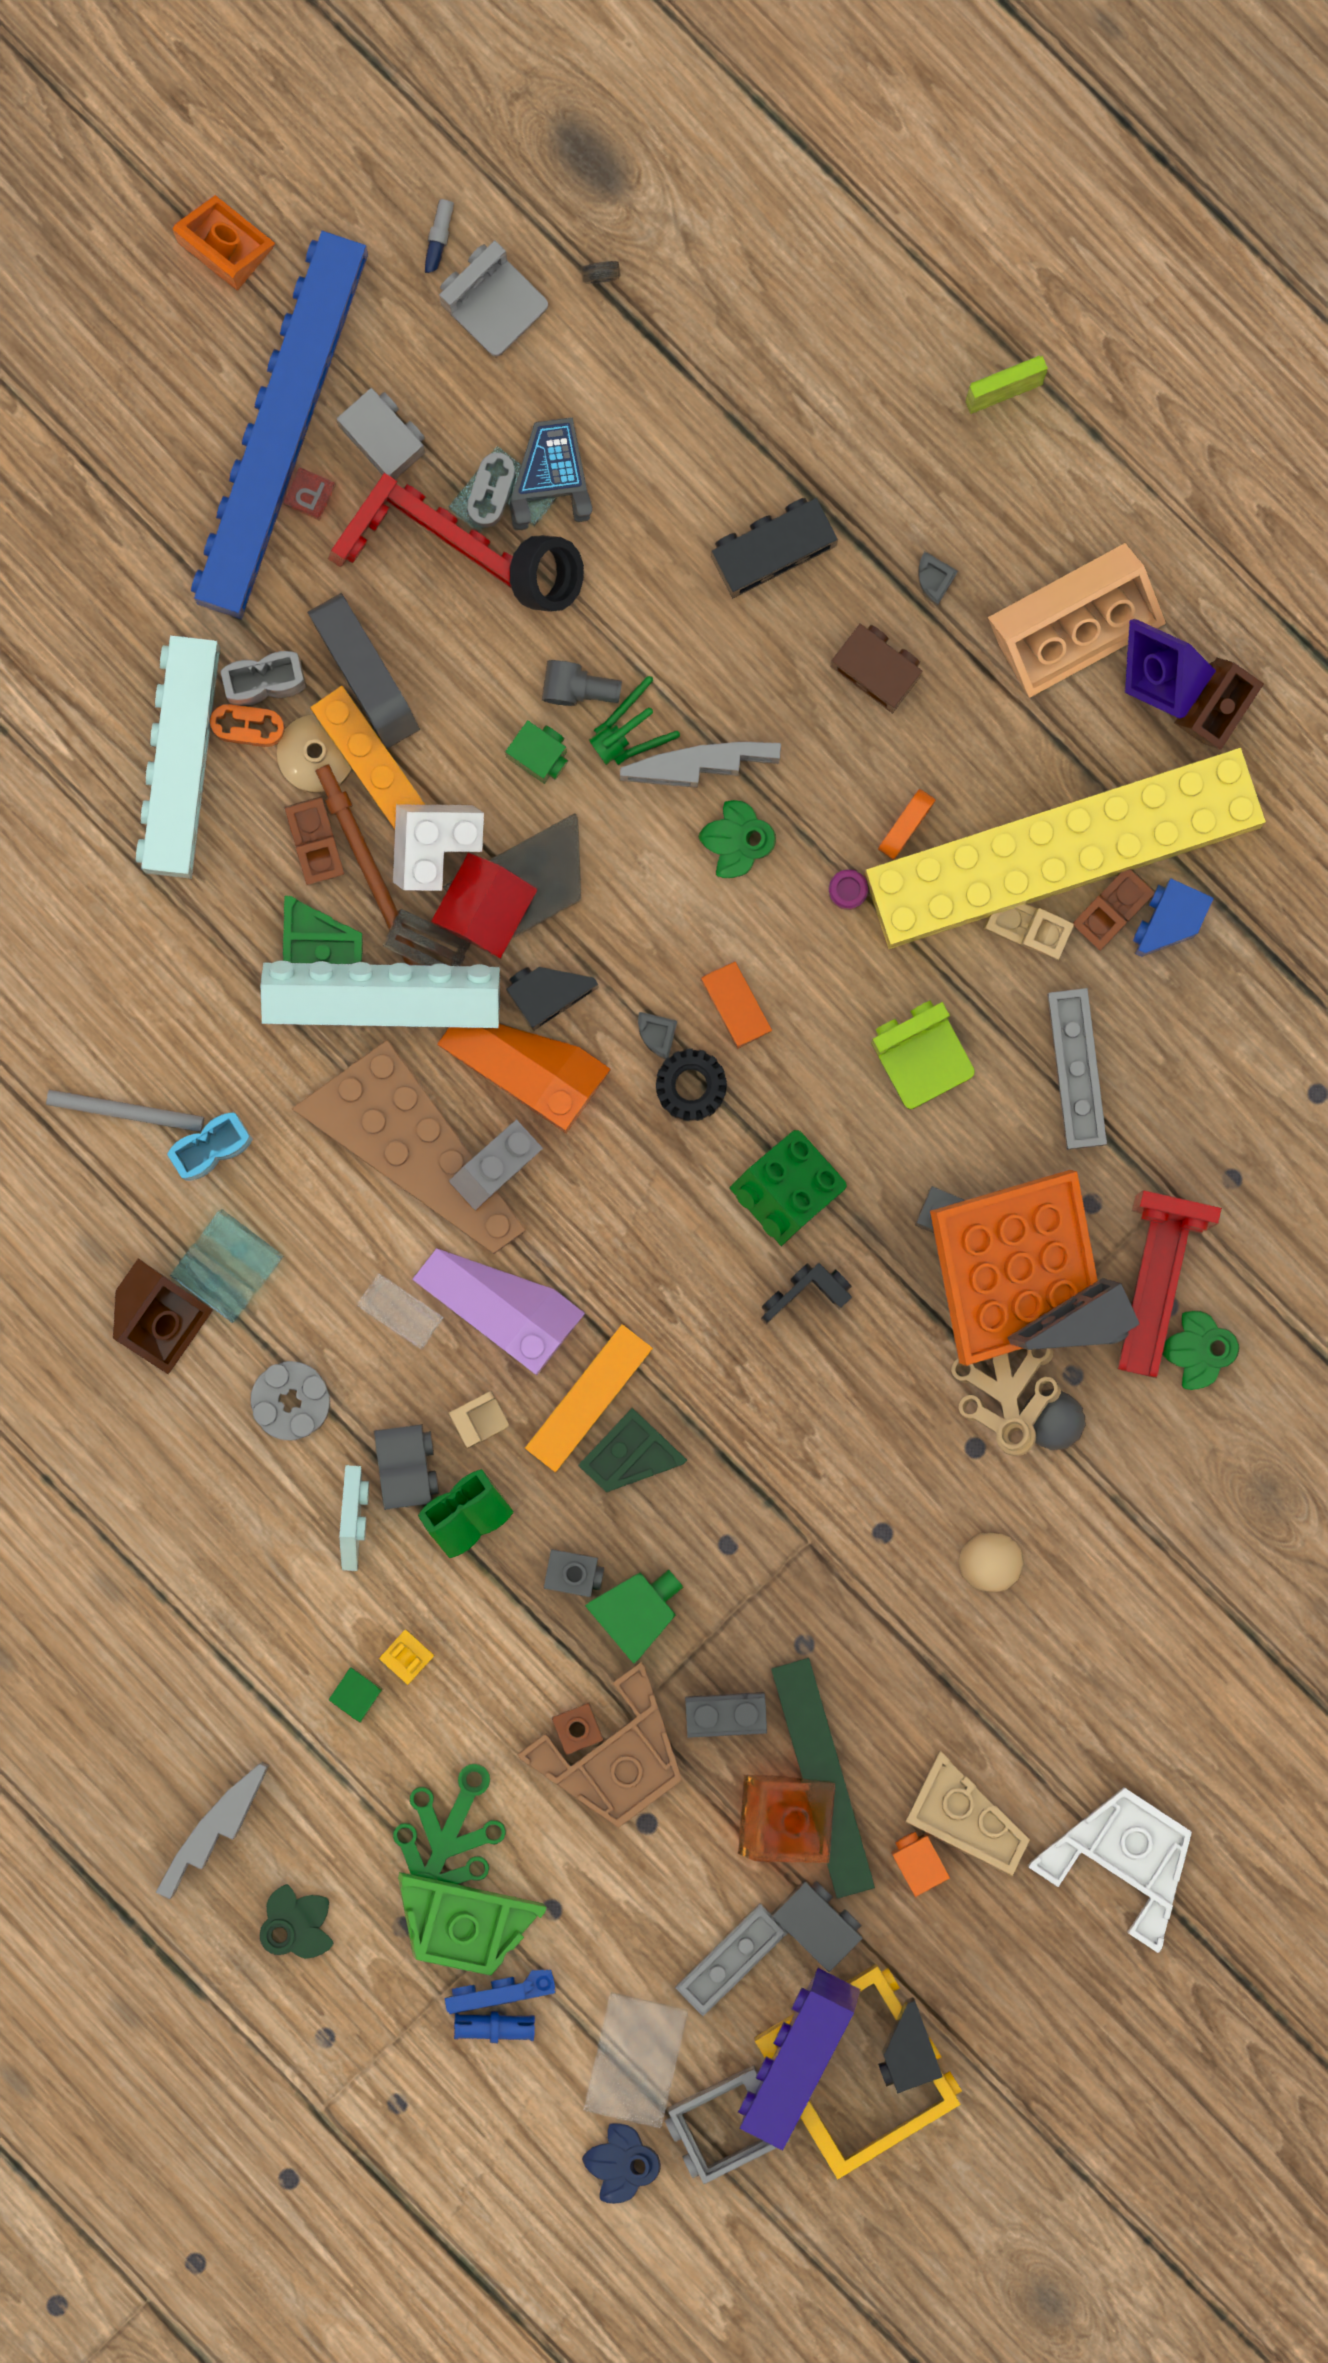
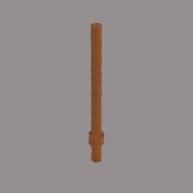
(339, 805)

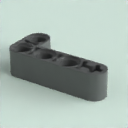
(364, 670)

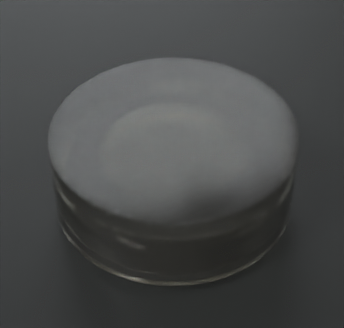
(600, 272)

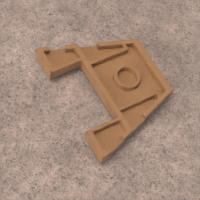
(626, 1768)

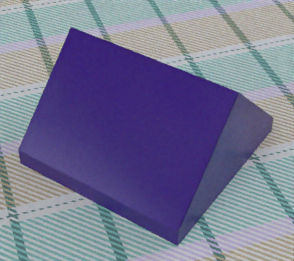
(1164, 669)

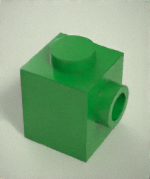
(538, 751)

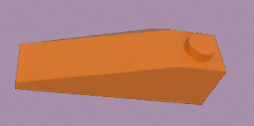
(535, 1070)

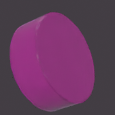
(848, 889)

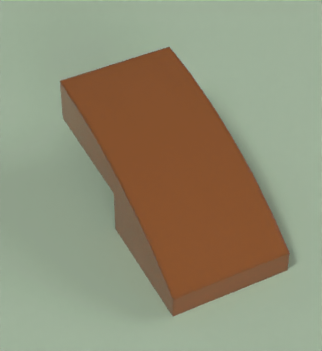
(314, 840)
(1114, 908)

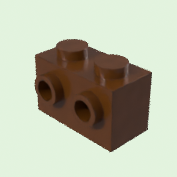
(877, 667)
(1221, 704)

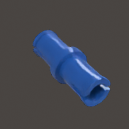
(494, 2027)

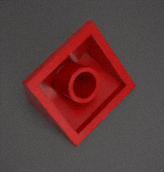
(484, 905)

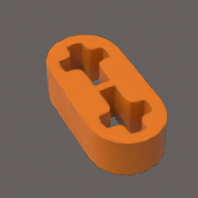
(249, 716)
(906, 824)

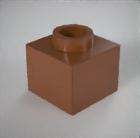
(579, 1714)

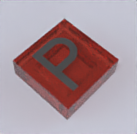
(309, 493)

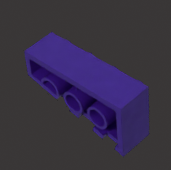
(800, 2058)

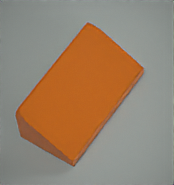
(736, 1004)

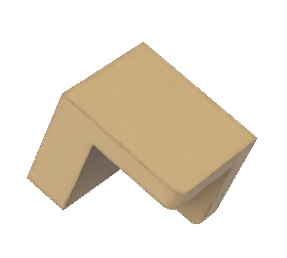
(479, 1419)

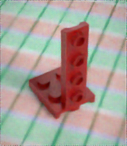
(438, 522)
(1159, 1274)

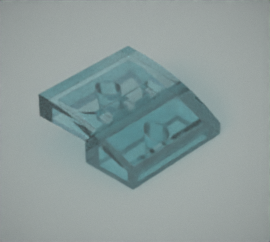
(227, 1265)

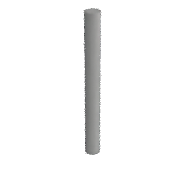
(125, 1110)

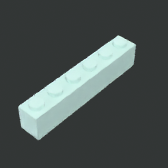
(180, 756)
(380, 995)

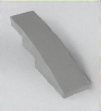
(684, 765)
(224, 1819)

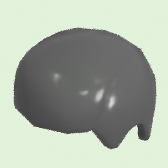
(1059, 1422)

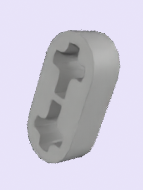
(482, 487)

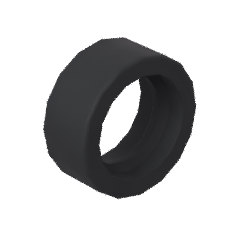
(524, 573)

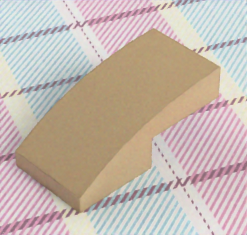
(1032, 929)

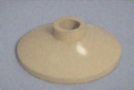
(294, 758)

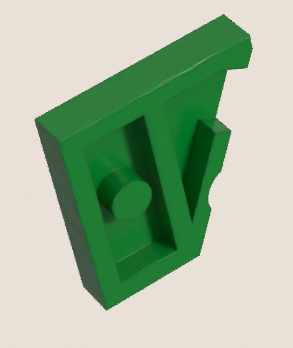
(316, 937)

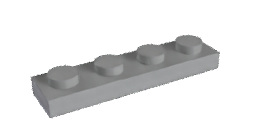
(1077, 1069)

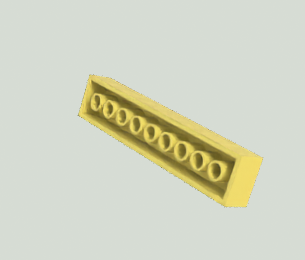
(1064, 848)

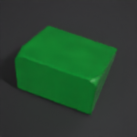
(355, 1694)

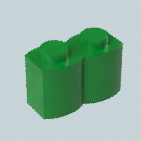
(465, 1513)

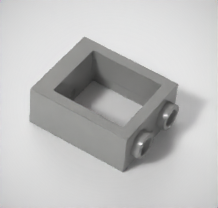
(680, 2130)

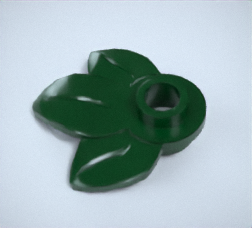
(301, 1921)

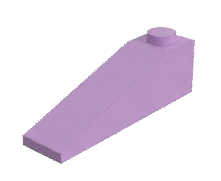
(509, 1310)

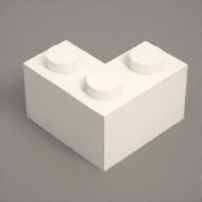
(425, 835)

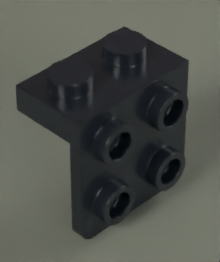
(832, 1285)

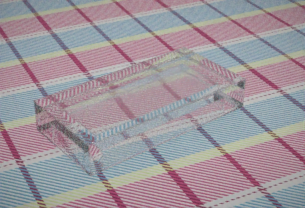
(400, 1311)

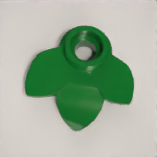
(732, 839)
(1194, 1349)

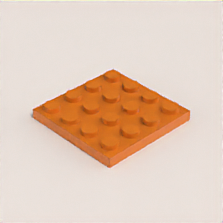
(1011, 1260)

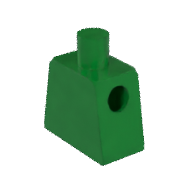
(636, 1611)

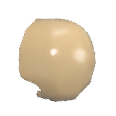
(991, 1562)

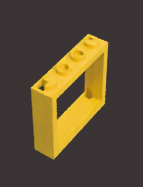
(946, 2086)

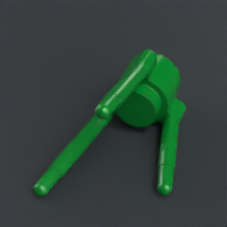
(610, 742)

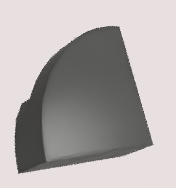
(935, 577)
(657, 1033)

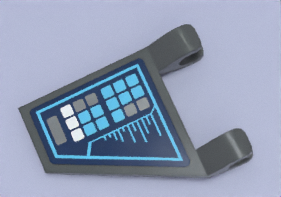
(550, 470)

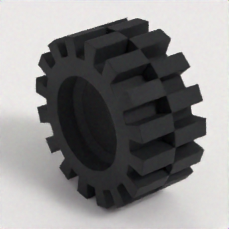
(691, 1109)

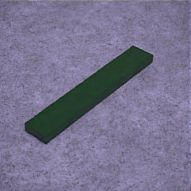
(820, 1762)

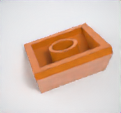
(223, 241)

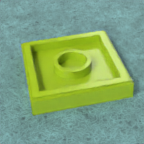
(1006, 384)

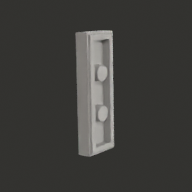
(731, 1959)

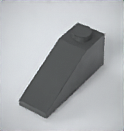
(1089, 1318)

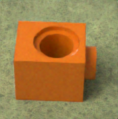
(919, 1863)

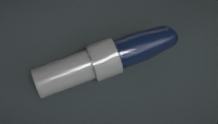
(438, 235)

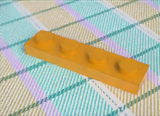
(365, 753)

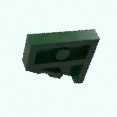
(630, 1454)

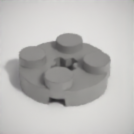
(300, 1421)

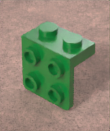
(788, 1186)

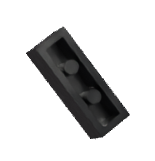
(773, 546)

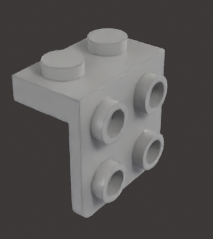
(492, 299)

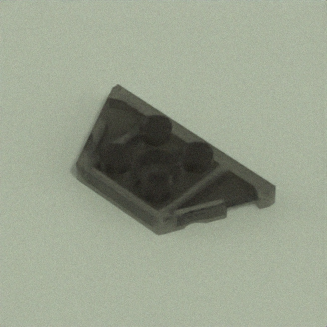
(549, 864)

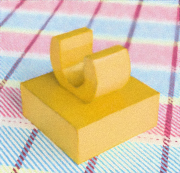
(406, 1656)

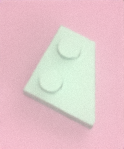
(352, 1524)

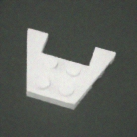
(1134, 1845)

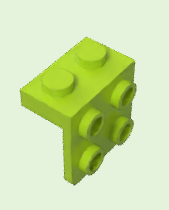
(922, 1055)

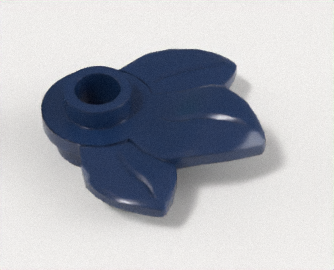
(615, 2164)

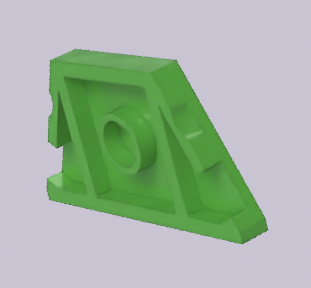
(463, 1924)

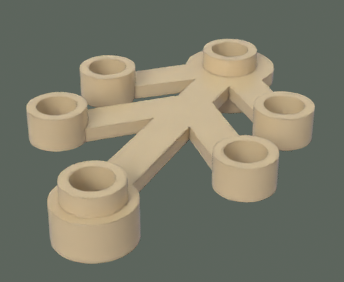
(1007, 1391)

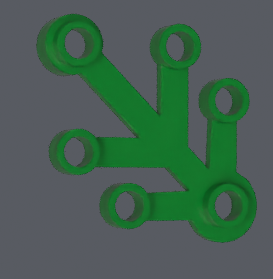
(445, 1842)

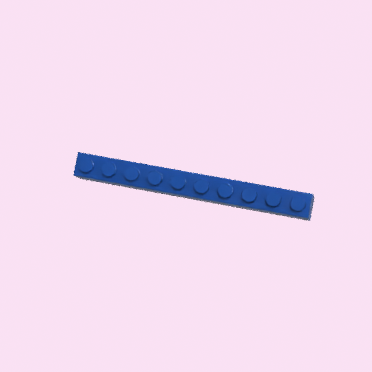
(280, 424)

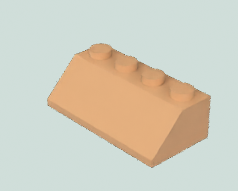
(1076, 619)

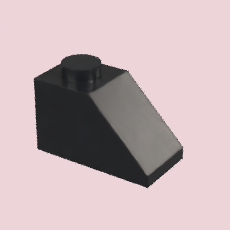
(547, 993)
(909, 2052)

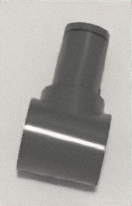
(567, 684)

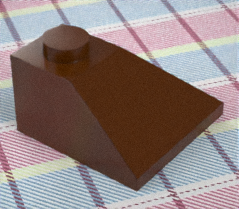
(156, 1316)

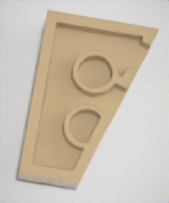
(963, 1818)

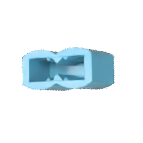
(219, 1140)

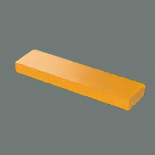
(588, 1398)

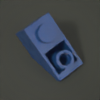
(1175, 919)

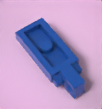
(503, 1991)

